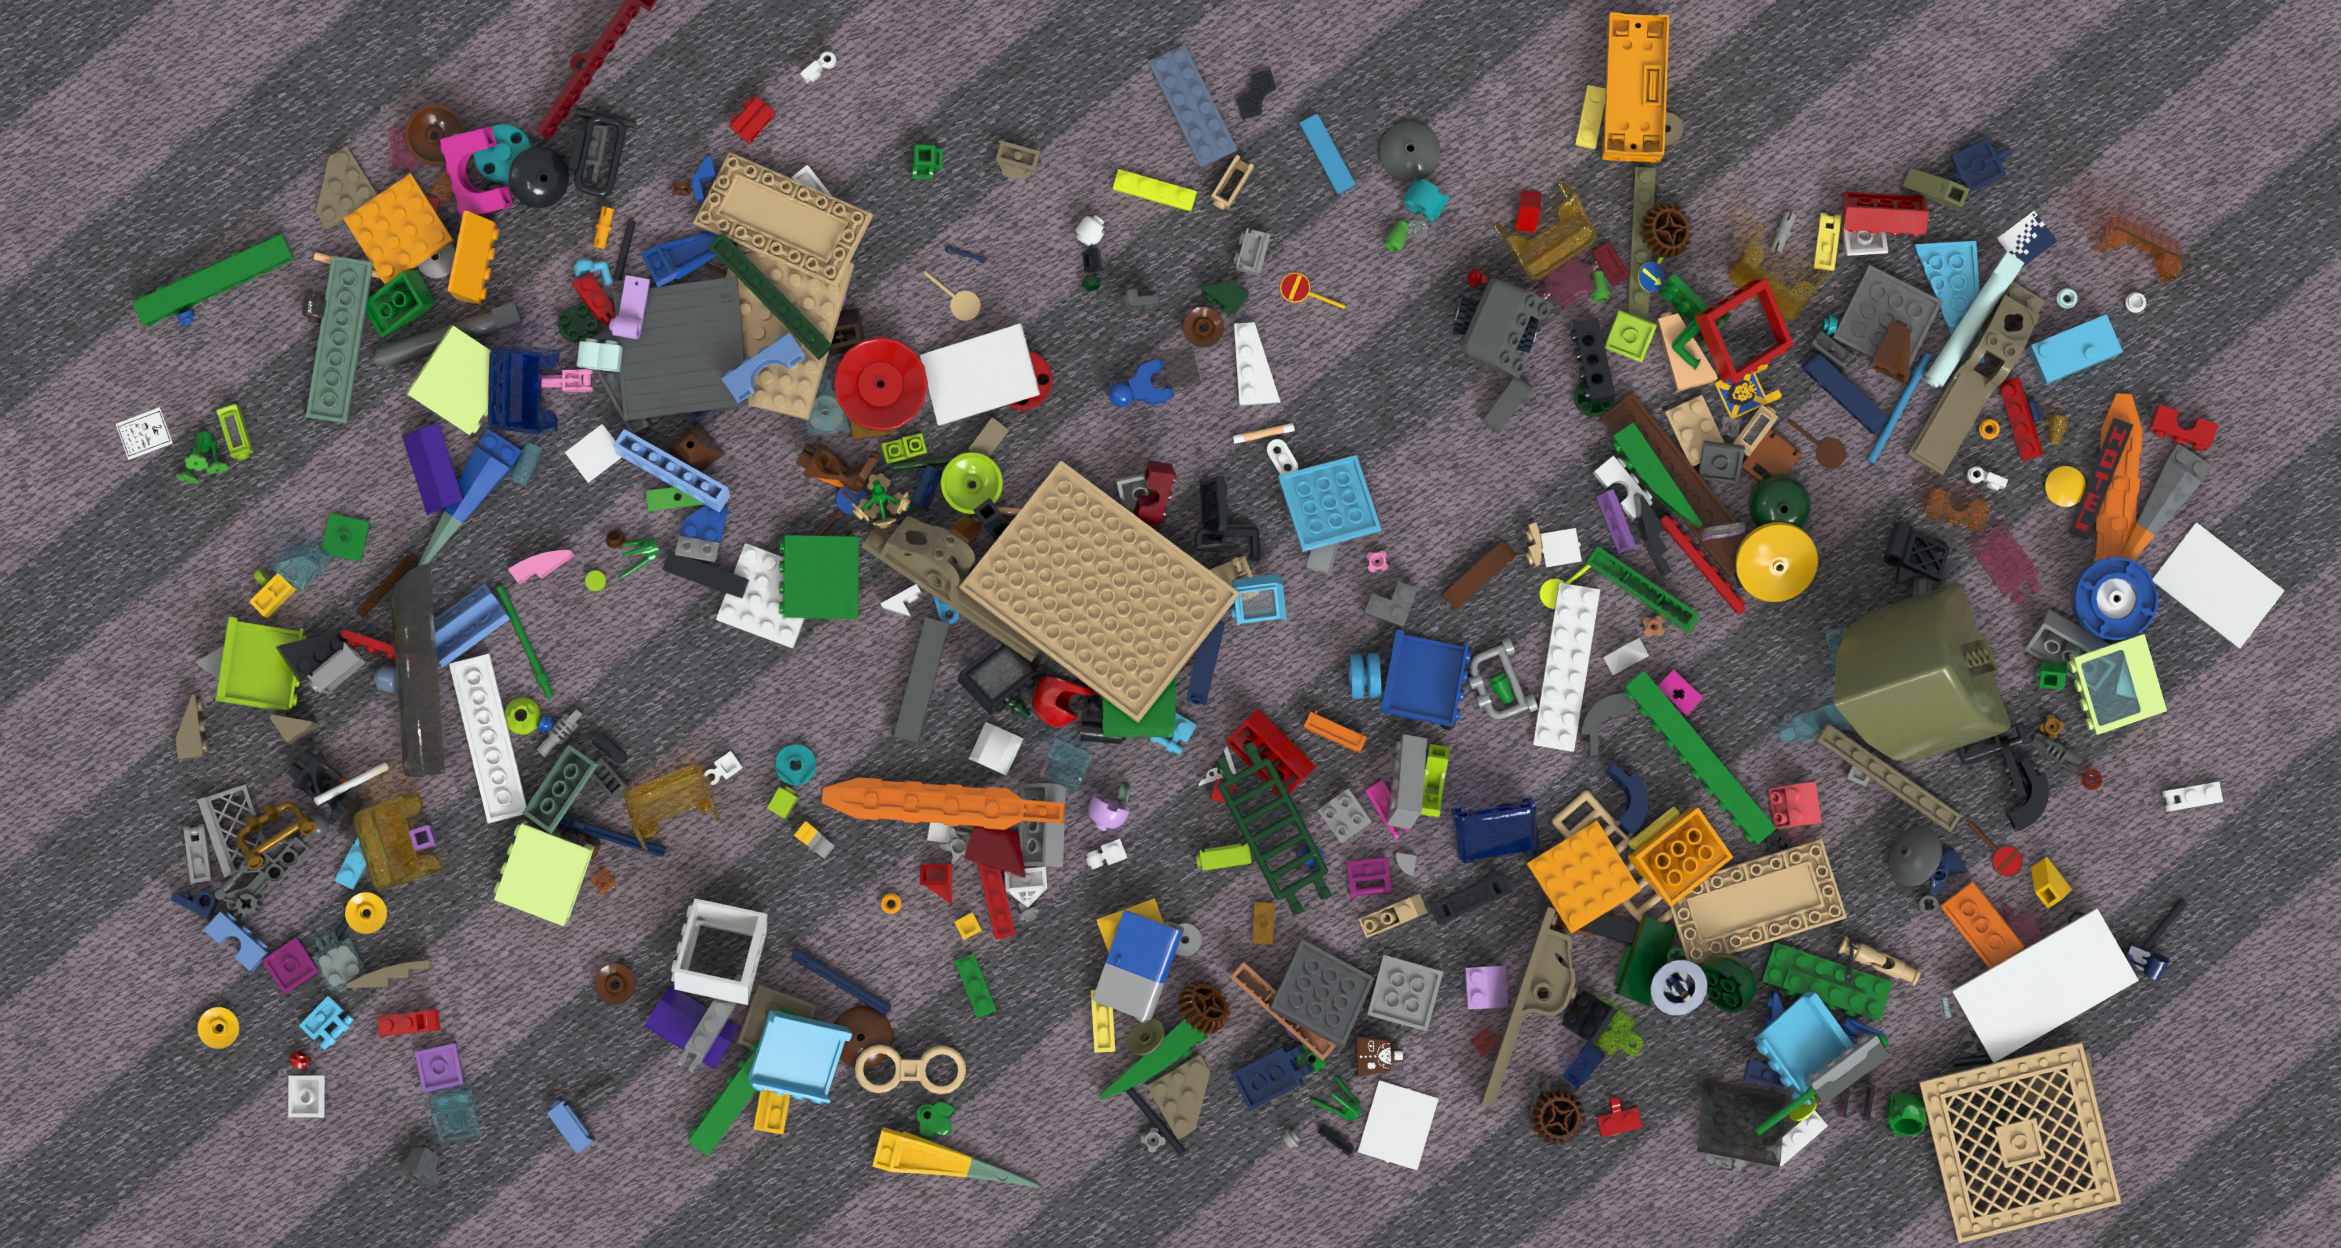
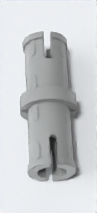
(1783, 232)

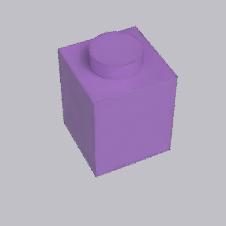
(423, 838)

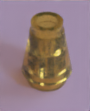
(2057, 428)

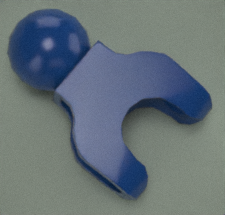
(1140, 388)

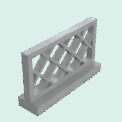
(215, 831)

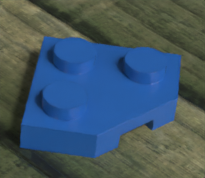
(705, 524)

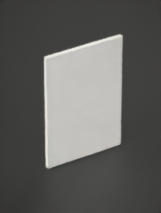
(980, 374)
(2217, 585)

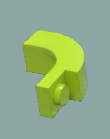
(1434, 779)

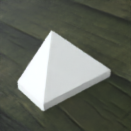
(1626, 656)

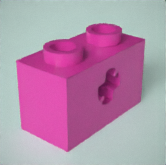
(1675, 682)

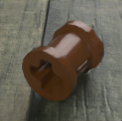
(583, 841)

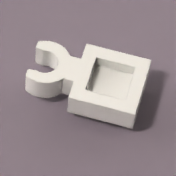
(726, 766)

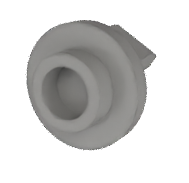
(1029, 913)

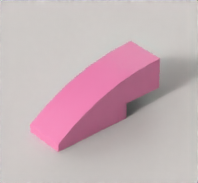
(540, 564)

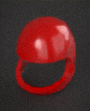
(1052, 700)

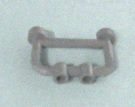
(1476, 682)

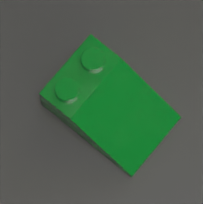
(399, 303)

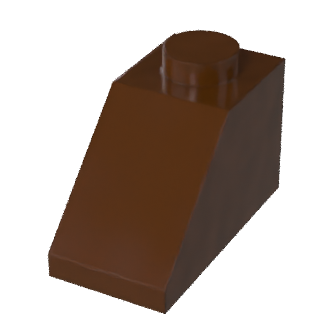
(967, 529)

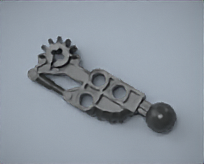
(272, 858)

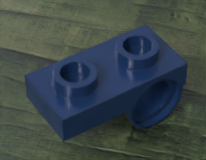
(2149, 962)

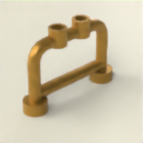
(254, 824)

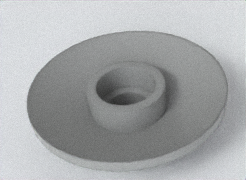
(440, 267)

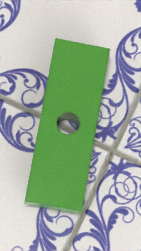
(665, 499)

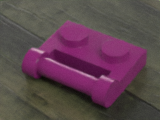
(1369, 870)

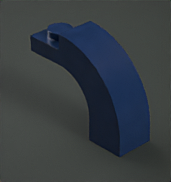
(1636, 798)

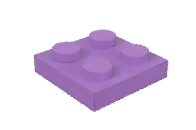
(439, 1067)

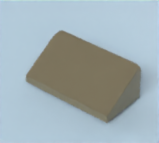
(989, 438)

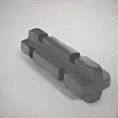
(596, 1093)

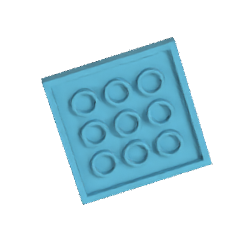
(1329, 503)

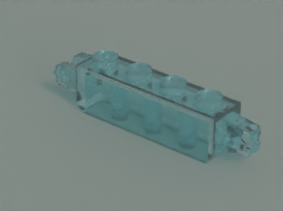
(1810, 724)

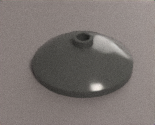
(1405, 164)
(1915, 856)

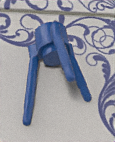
(1852, 1028)

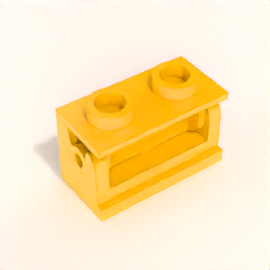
(273, 595)

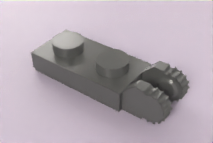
(596, 151)

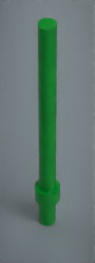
(541, 677)

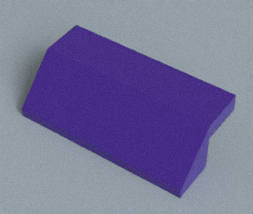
(433, 468)
(677, 1019)

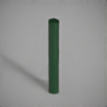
(921, 463)

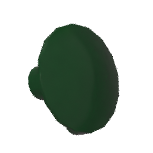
(577, 323)
(1583, 404)

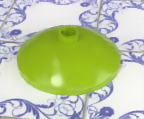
(970, 468)

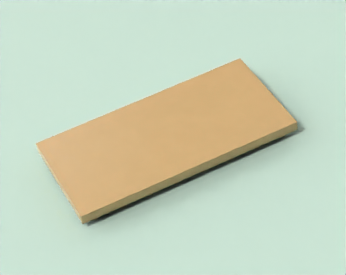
(783, 219)
(1758, 902)

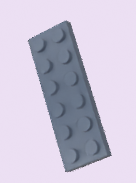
(1192, 106)

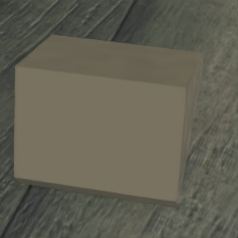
(293, 729)

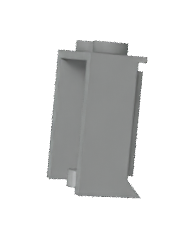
(336, 669)

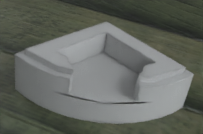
(1406, 863)

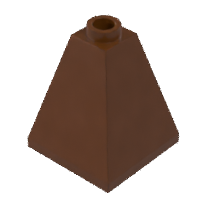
(704, 450)

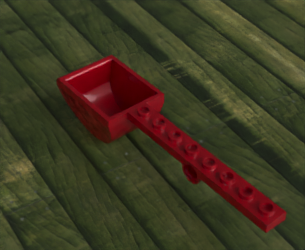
(594, 61)

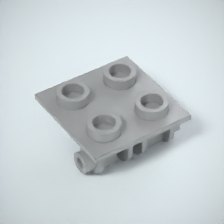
(1345, 815)

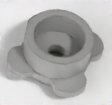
(1158, 1140)

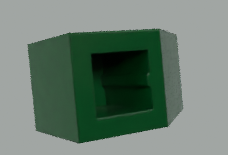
(1227, 295)

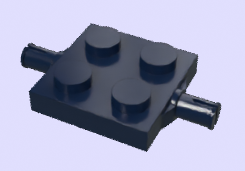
(1979, 165)

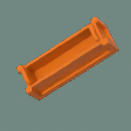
(1335, 732)

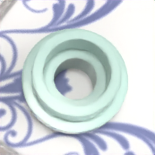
(2073, 298)

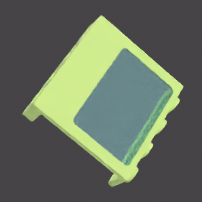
(2117, 684)

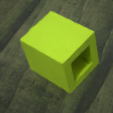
(783, 802)

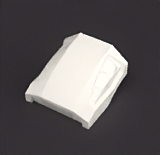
(996, 748)

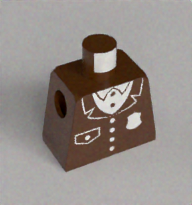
(1375, 1056)

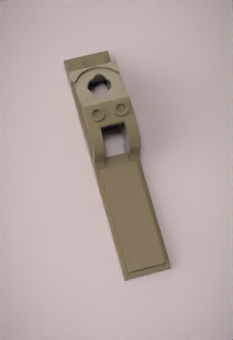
(1969, 389)
(930, 556)
(1541, 971)

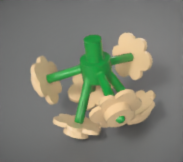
(878, 486)

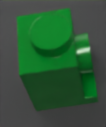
(2052, 675)
(1302, 1059)

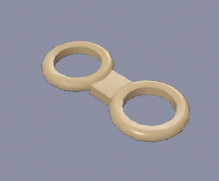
(910, 1069)

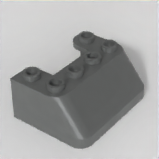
(1500, 325)

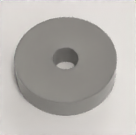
(1194, 940)

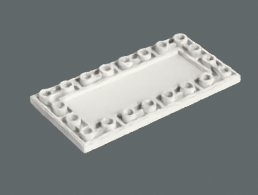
(2045, 985)

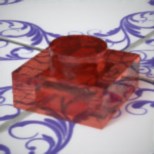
(1484, 1041)

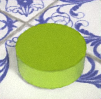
(261, 577)
(595, 580)

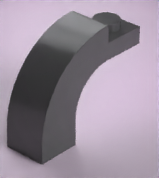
(1609, 706)

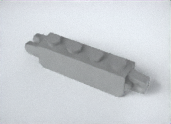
(708, 1031)

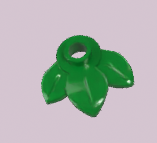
(937, 1121)

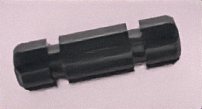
(1335, 1139)

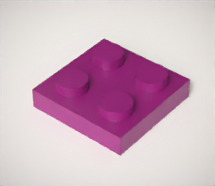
(290, 965)

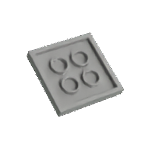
(1405, 993)

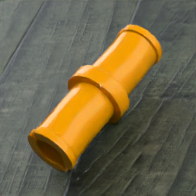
(603, 227)

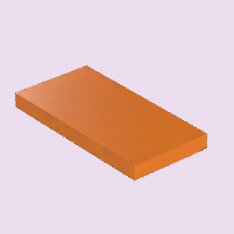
(1982, 925)

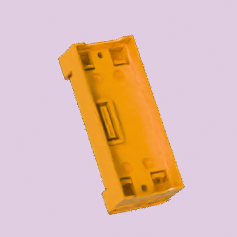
(1635, 87)

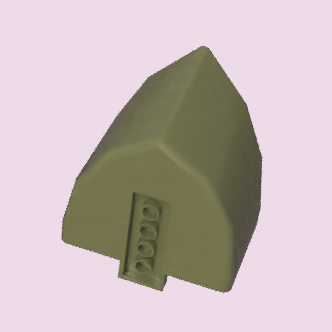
(1919, 677)

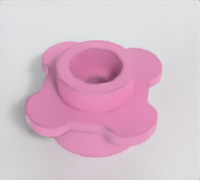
(1382, 565)

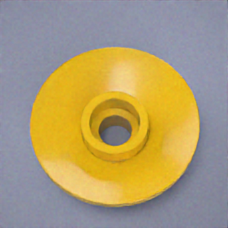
(355, 916)
(208, 1028)

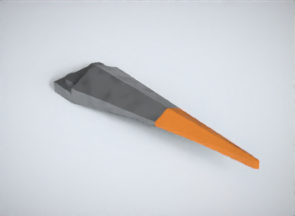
(2175, 484)

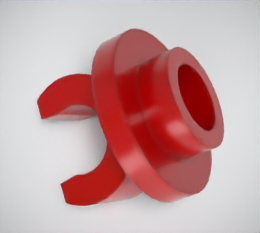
(1475, 278)

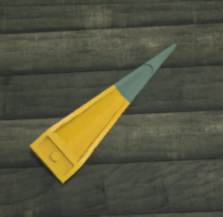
(914, 1154)

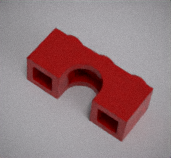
(2165, 424)

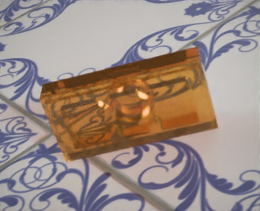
(442, 187)

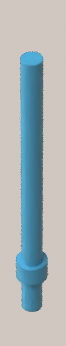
(1918, 373)

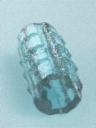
(526, 464)

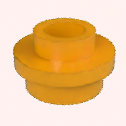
(1995, 429)
(886, 898)

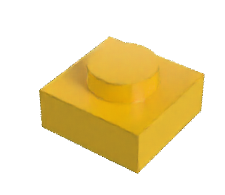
(968, 926)

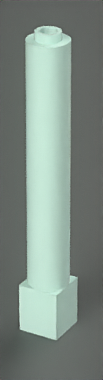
(1974, 319)

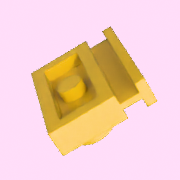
(772, 1112)

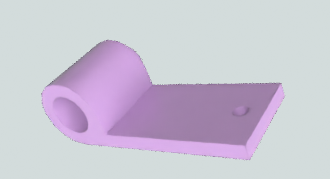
(632, 308)

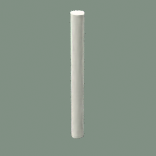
(351, 783)

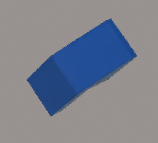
(704, 173)

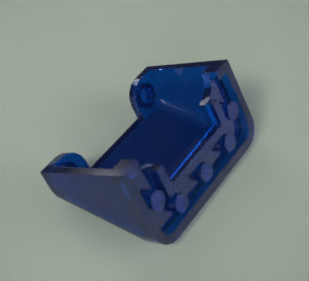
(1496, 831)

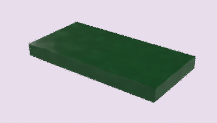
(1644, 959)

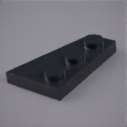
(309, 654)

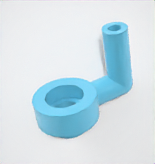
(584, 266)

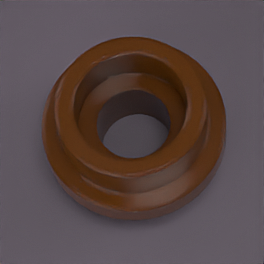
(615, 539)

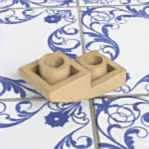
(1534, 551)

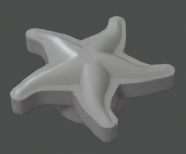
(957, 845)

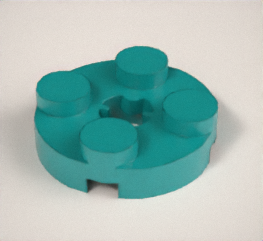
(795, 753)

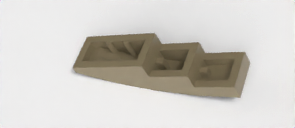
(383, 976)

